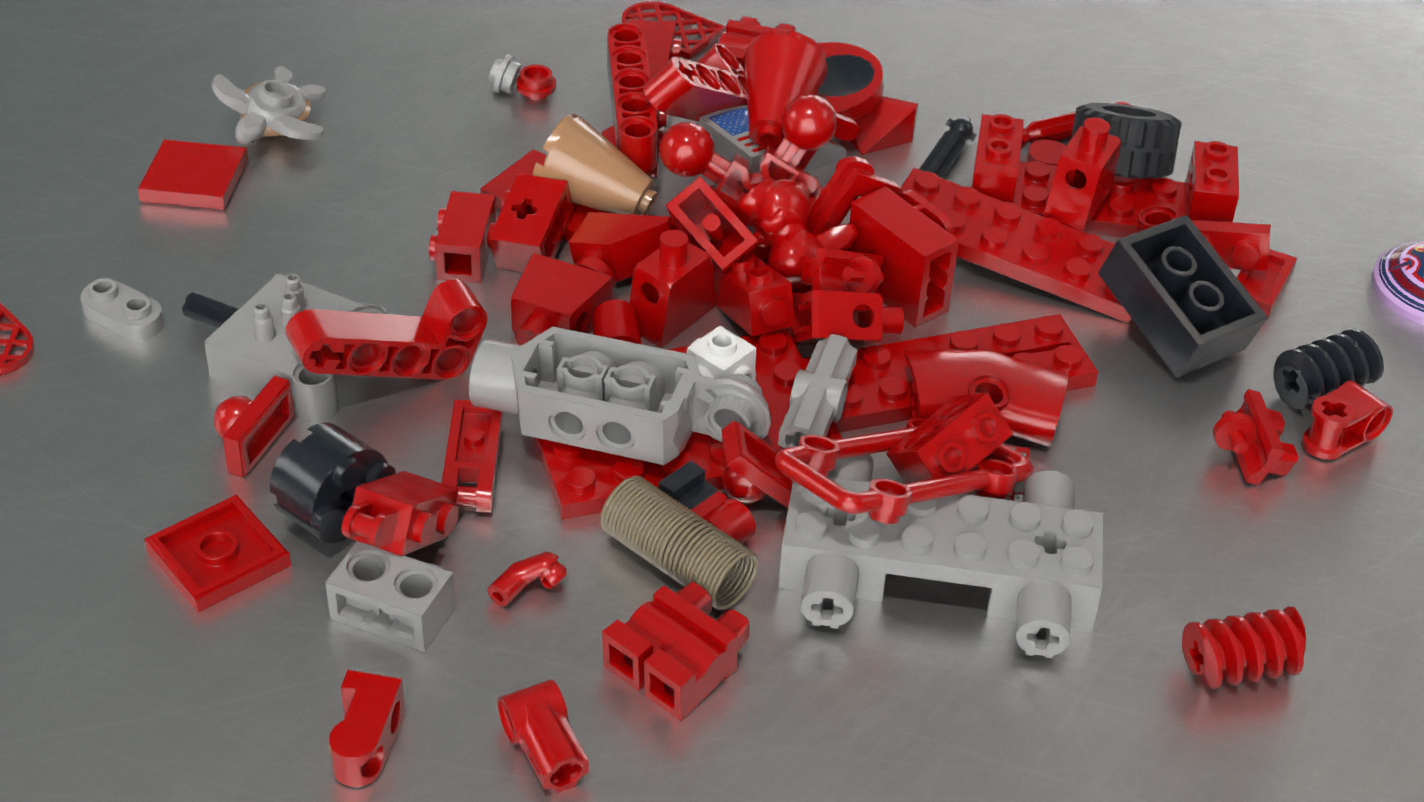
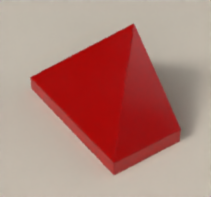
(886, 126)

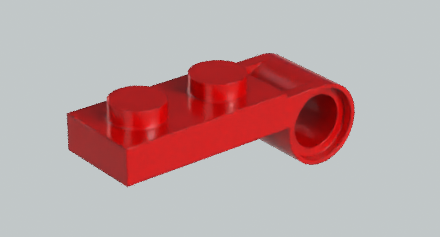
(1238, 244)

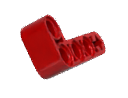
(699, 87)
(393, 345)

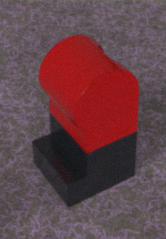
(691, 490)

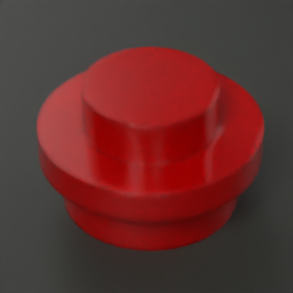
(536, 82)

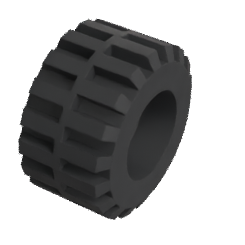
(1146, 137)

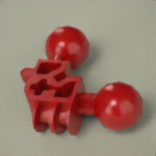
(806, 125)

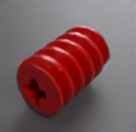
(1245, 646)

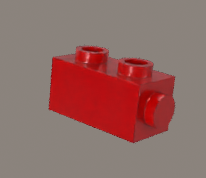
(462, 237)
(754, 296)

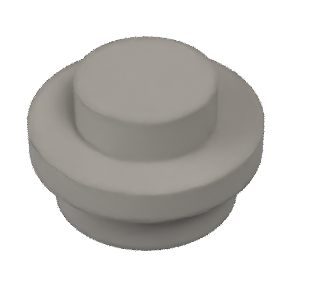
(504, 74)

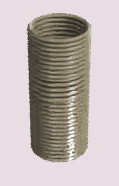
(677, 541)

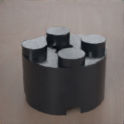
(320, 476)

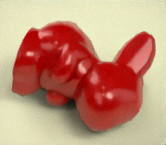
(781, 220)

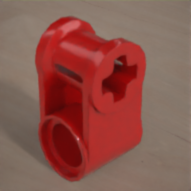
(1345, 421)

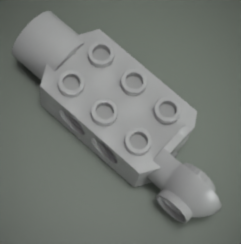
(611, 394)

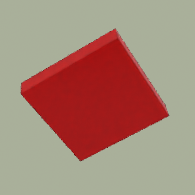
(193, 174)
(217, 553)

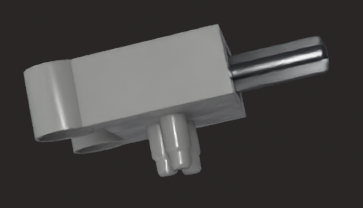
(254, 346)

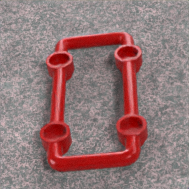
(886, 498)

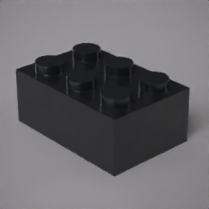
(1182, 295)

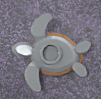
(271, 107)

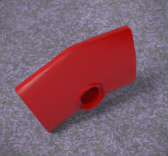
(1023, 392)

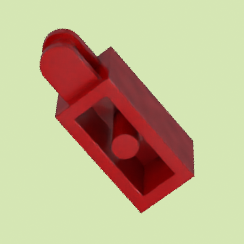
(401, 513)

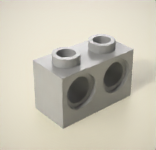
(391, 596)

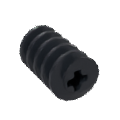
(1326, 365)

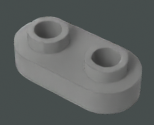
(122, 309)

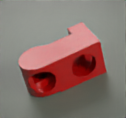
(371, 721)

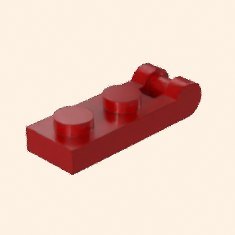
(473, 454)

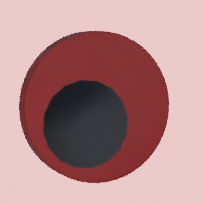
(852, 80)

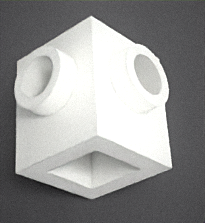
(723, 354)

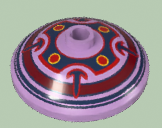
(1400, 280)

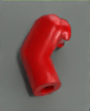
(522, 573)

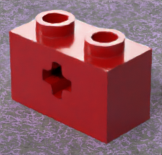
(530, 221)

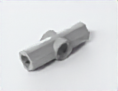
(819, 391)

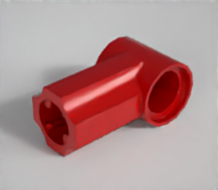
(540, 724)

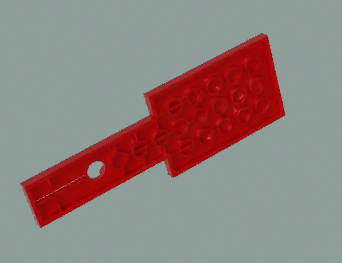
(875, 397)

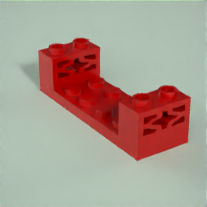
(1206, 194)

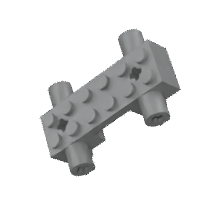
(1031, 554)

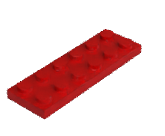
(1022, 243)

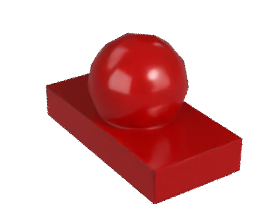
(253, 425)
(752, 468)

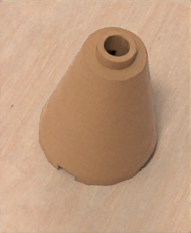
(595, 170)

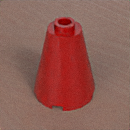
(775, 75)

